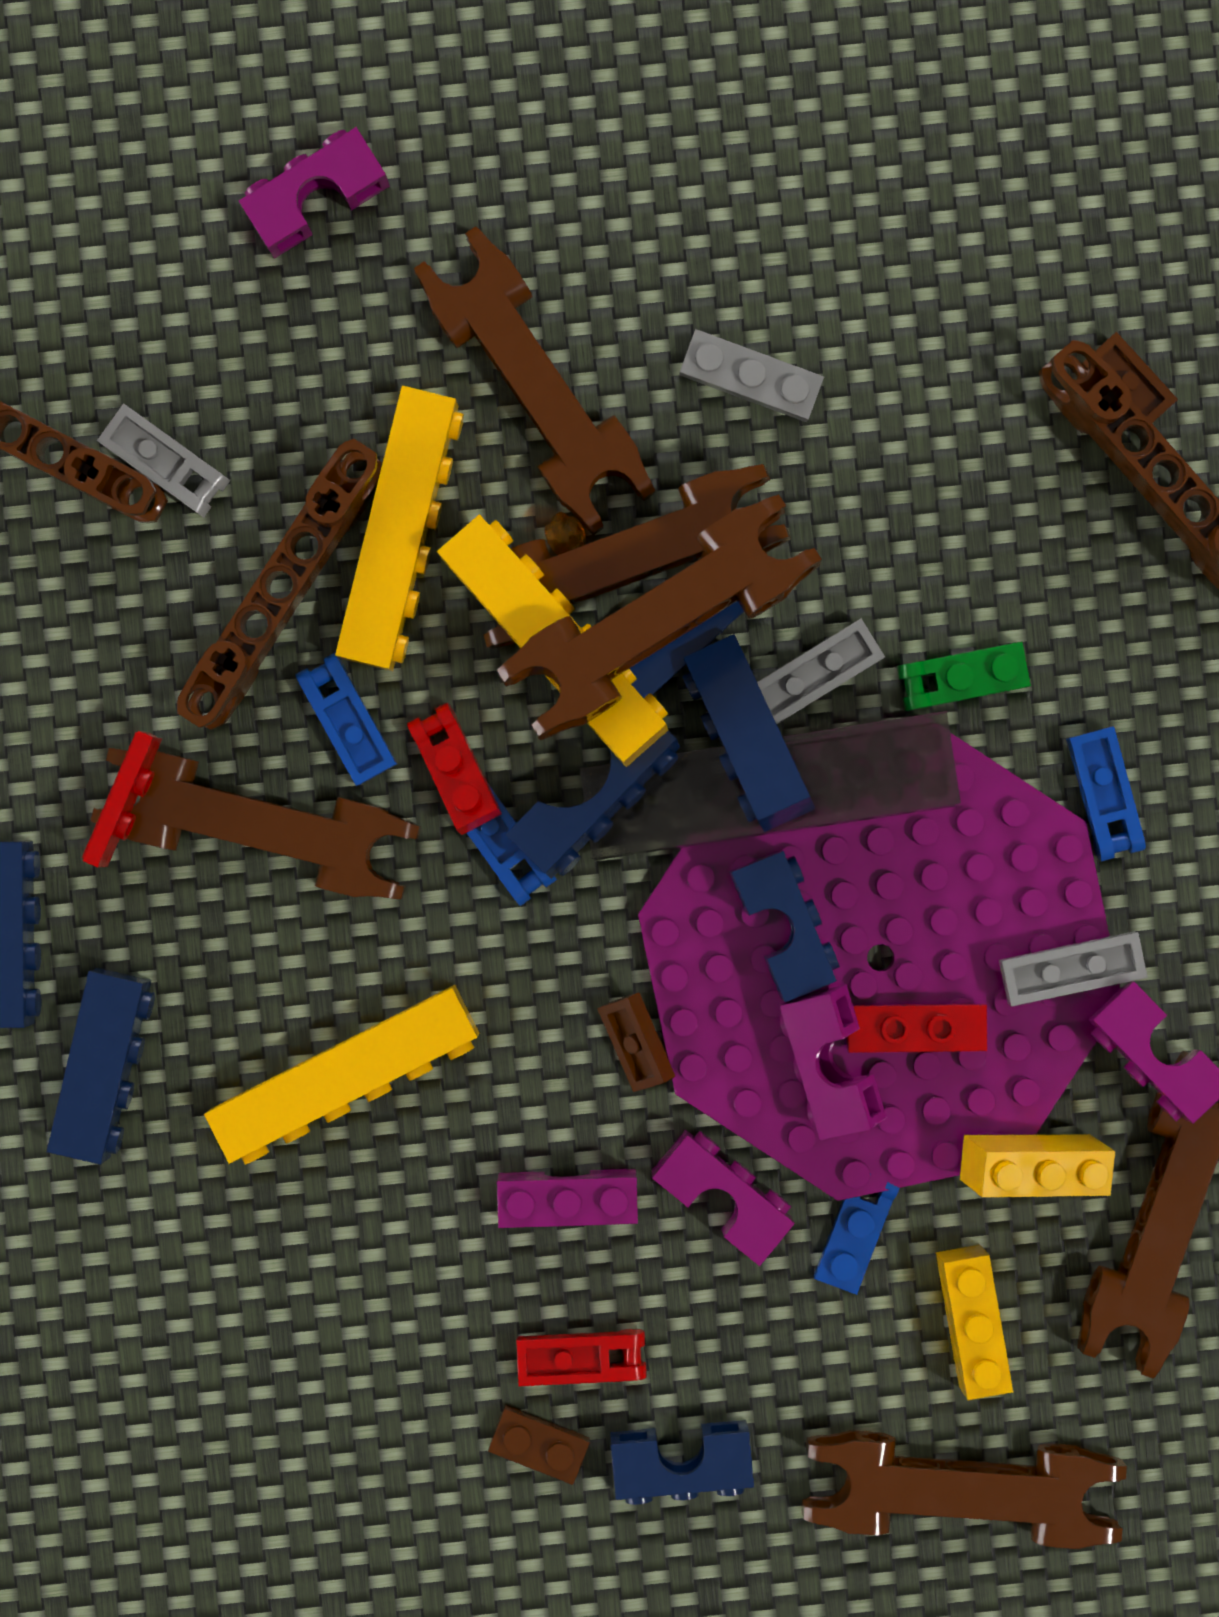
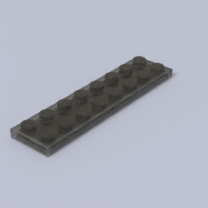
(847, 772)

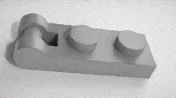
(161, 459)

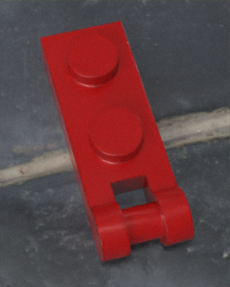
(455, 770)
(579, 1358)

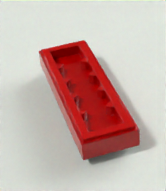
(116, 816)
(919, 1028)

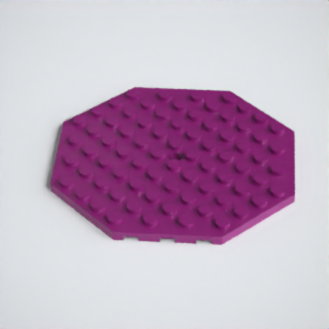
(949, 902)

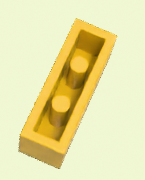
(1037, 1165)
(974, 1322)

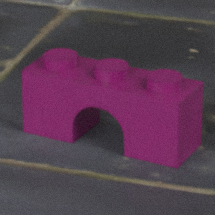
(341, 165)
(1127, 1025)
(836, 1100)
(581, 1200)
(758, 1218)

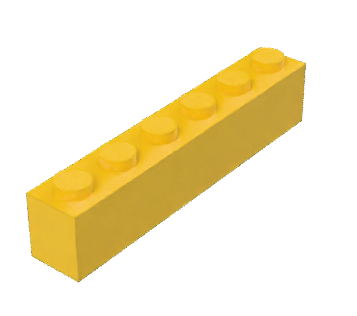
(398, 529)
(523, 607)
(341, 1075)

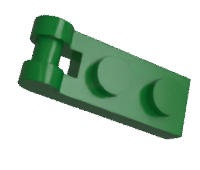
(965, 675)

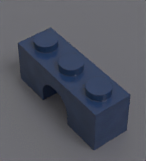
(803, 961)
(719, 1466)

